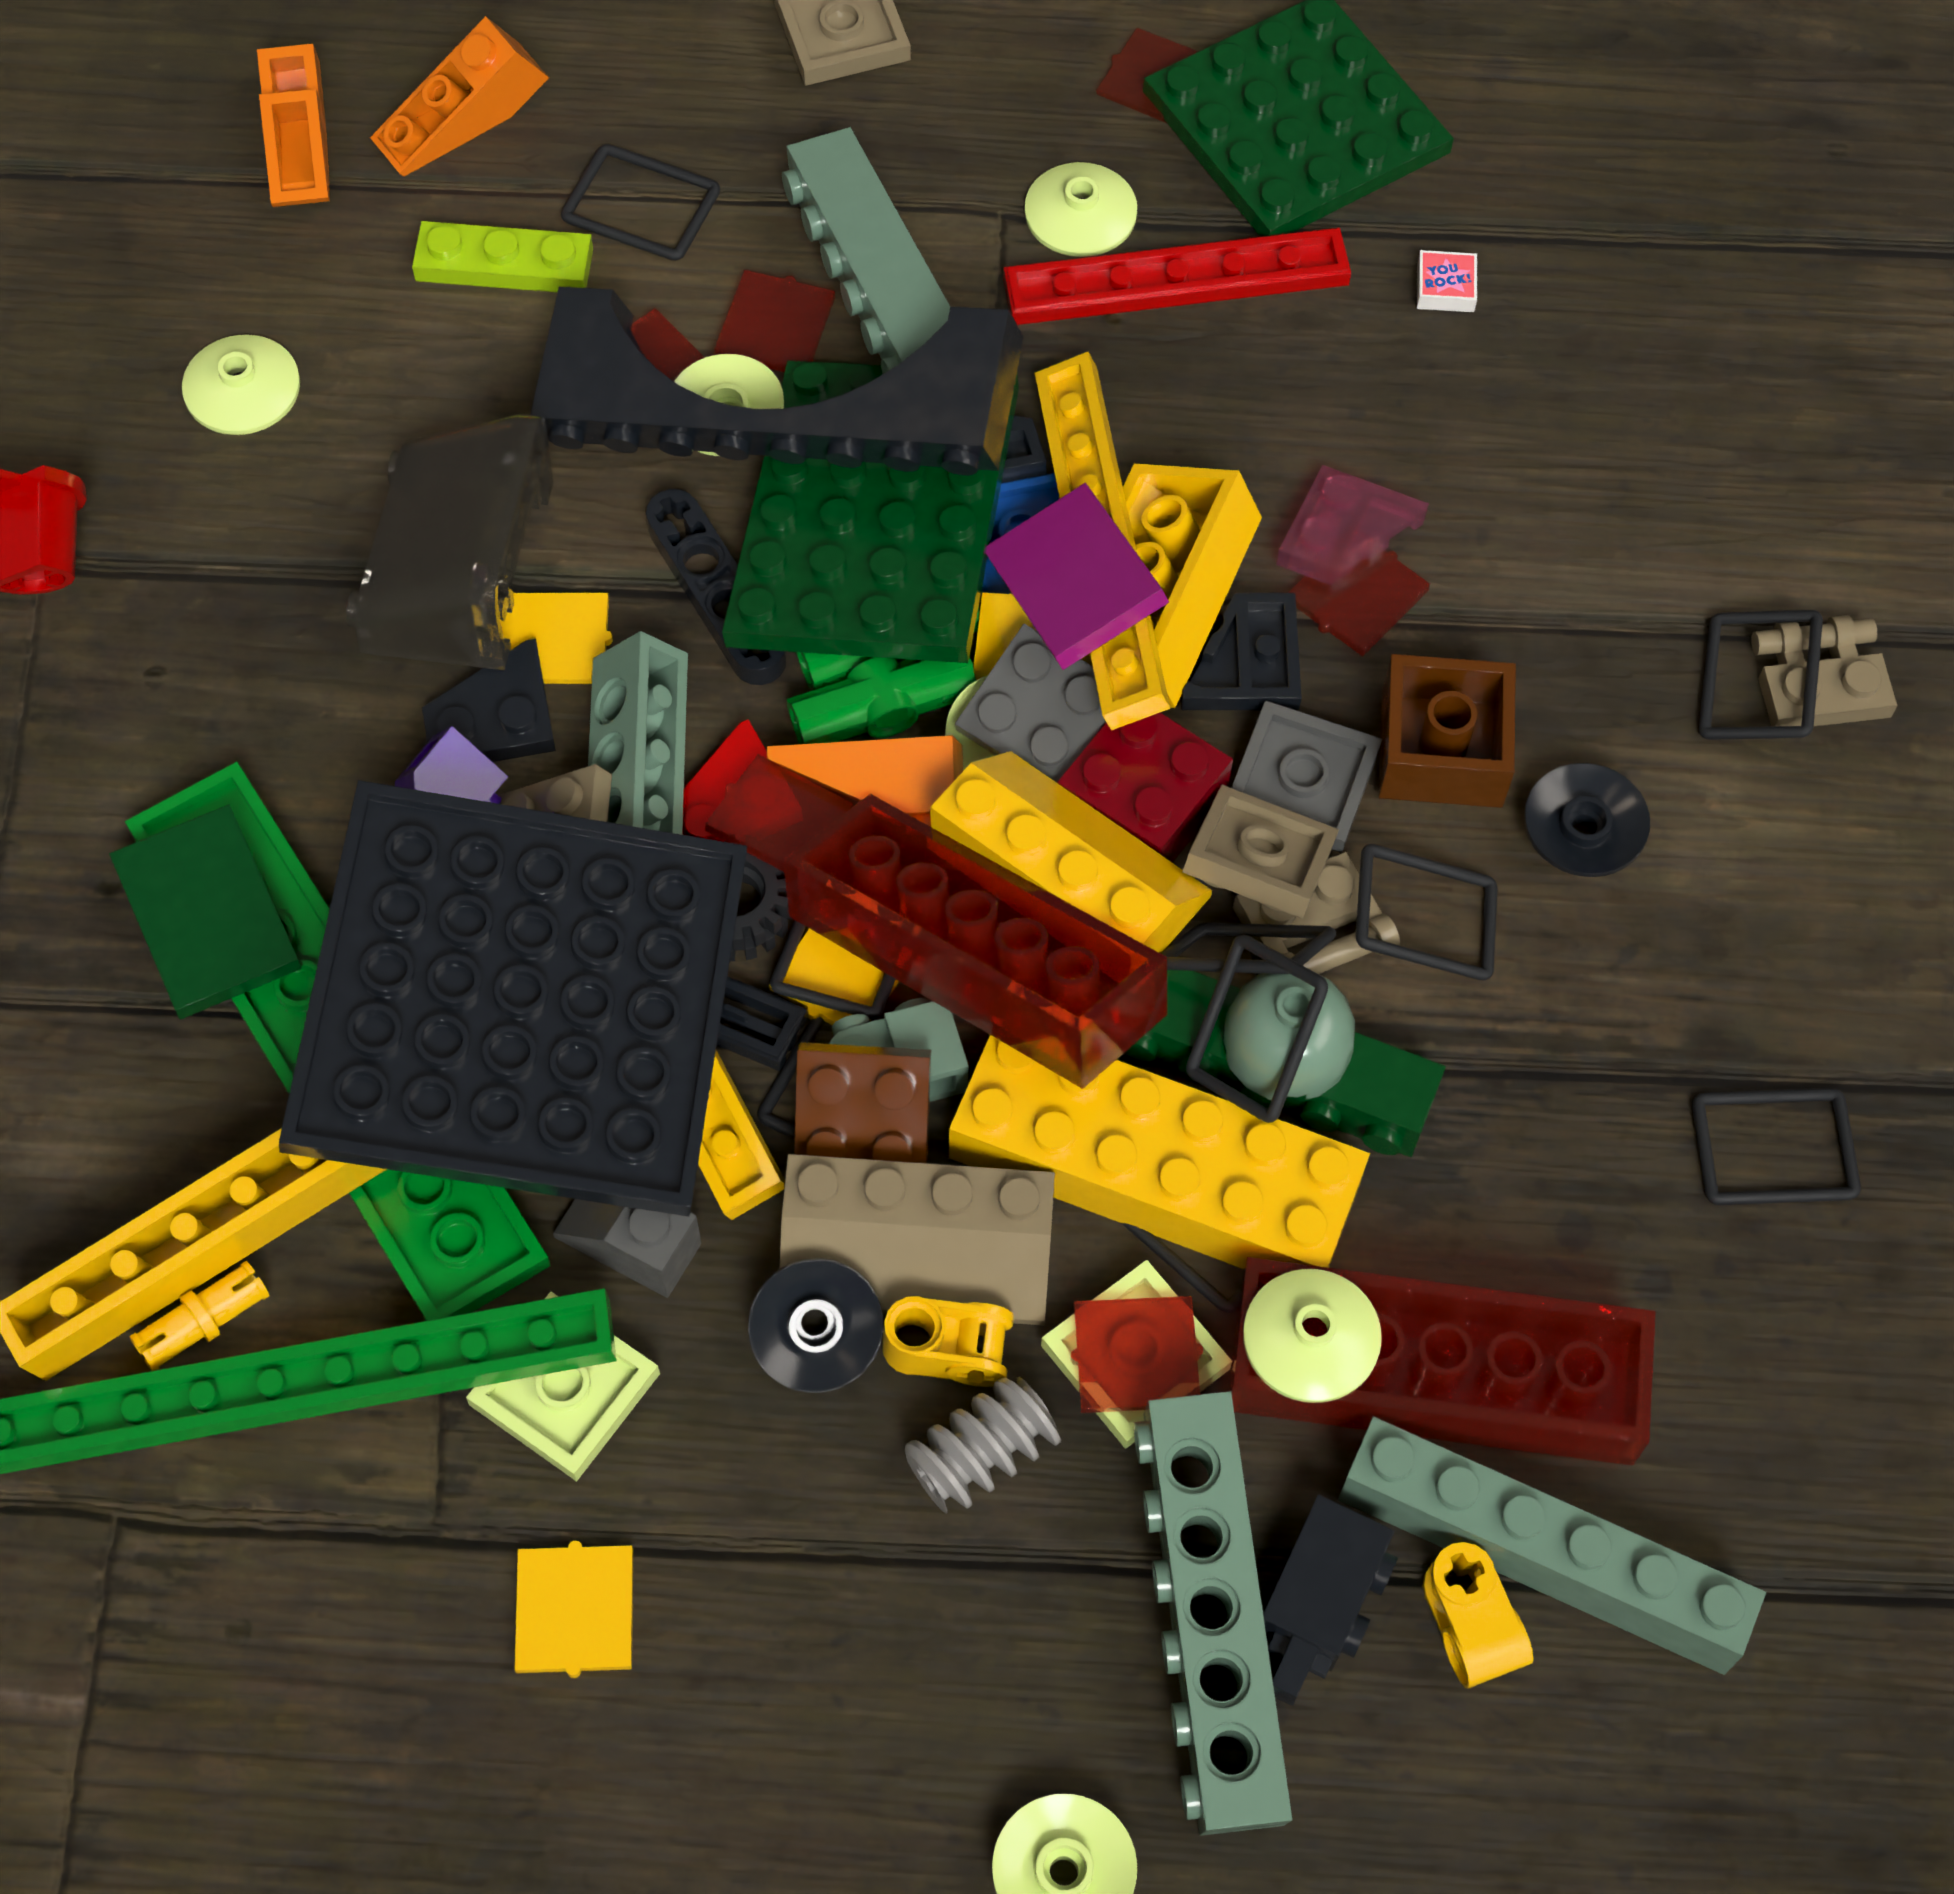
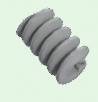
(981, 1442)

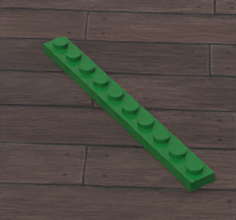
(306, 1380)

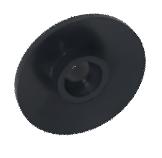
(1589, 797)
(821, 1357)

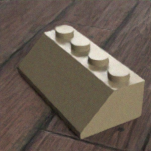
(925, 1229)

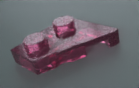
(1345, 523)

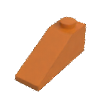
(898, 771)

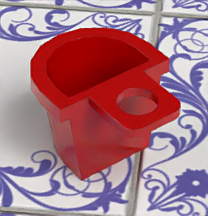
(38, 529)

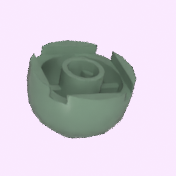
(1265, 1025)

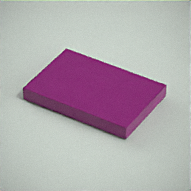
(1075, 576)

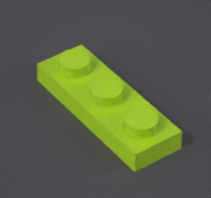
(501, 257)

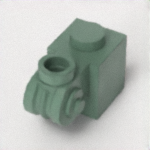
(914, 1026)

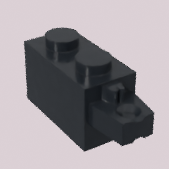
(1322, 1591)

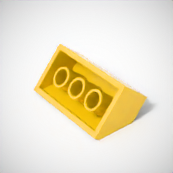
(1192, 538)
(1067, 849)

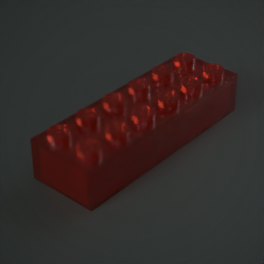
(977, 939)
(1480, 1368)

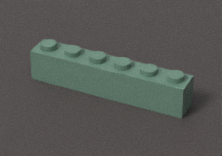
(864, 245)
(1554, 1546)

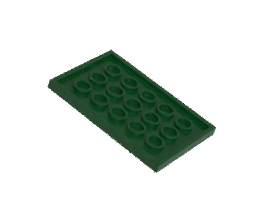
(864, 552)

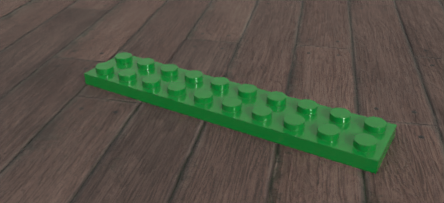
(443, 1236)

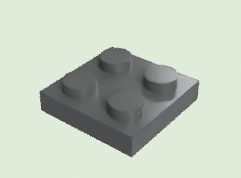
(1035, 707)
(1308, 767)

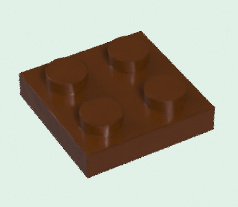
(862, 1102)

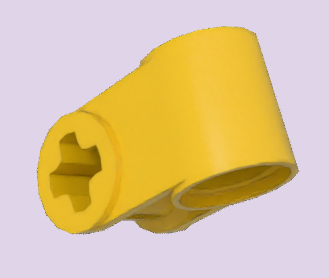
(953, 1340)
(1478, 1624)

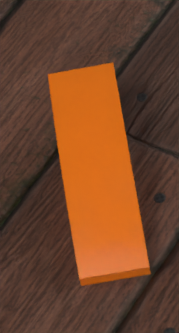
(294, 125)

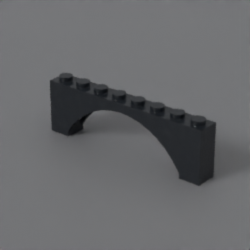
(931, 410)

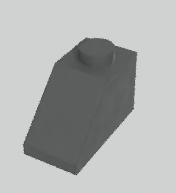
(633, 1241)

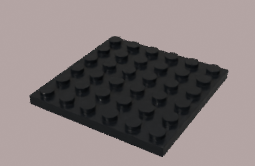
(517, 1000)

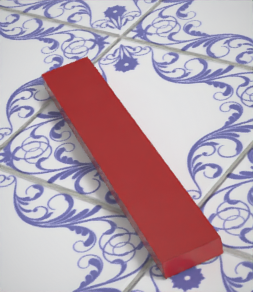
(1176, 276)

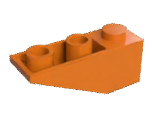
(462, 98)

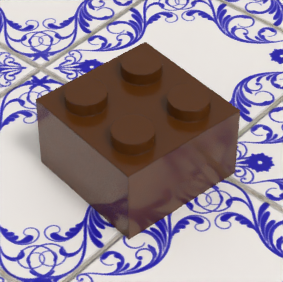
(1447, 730)

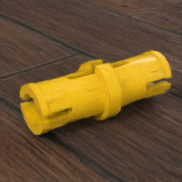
(199, 1316)

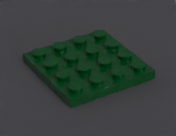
(1297, 116)

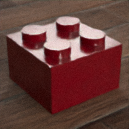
(1150, 780)

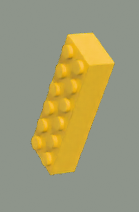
(1162, 1158)

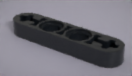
(709, 588)

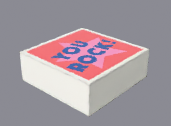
(1447, 281)

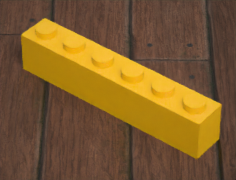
(168, 1253)

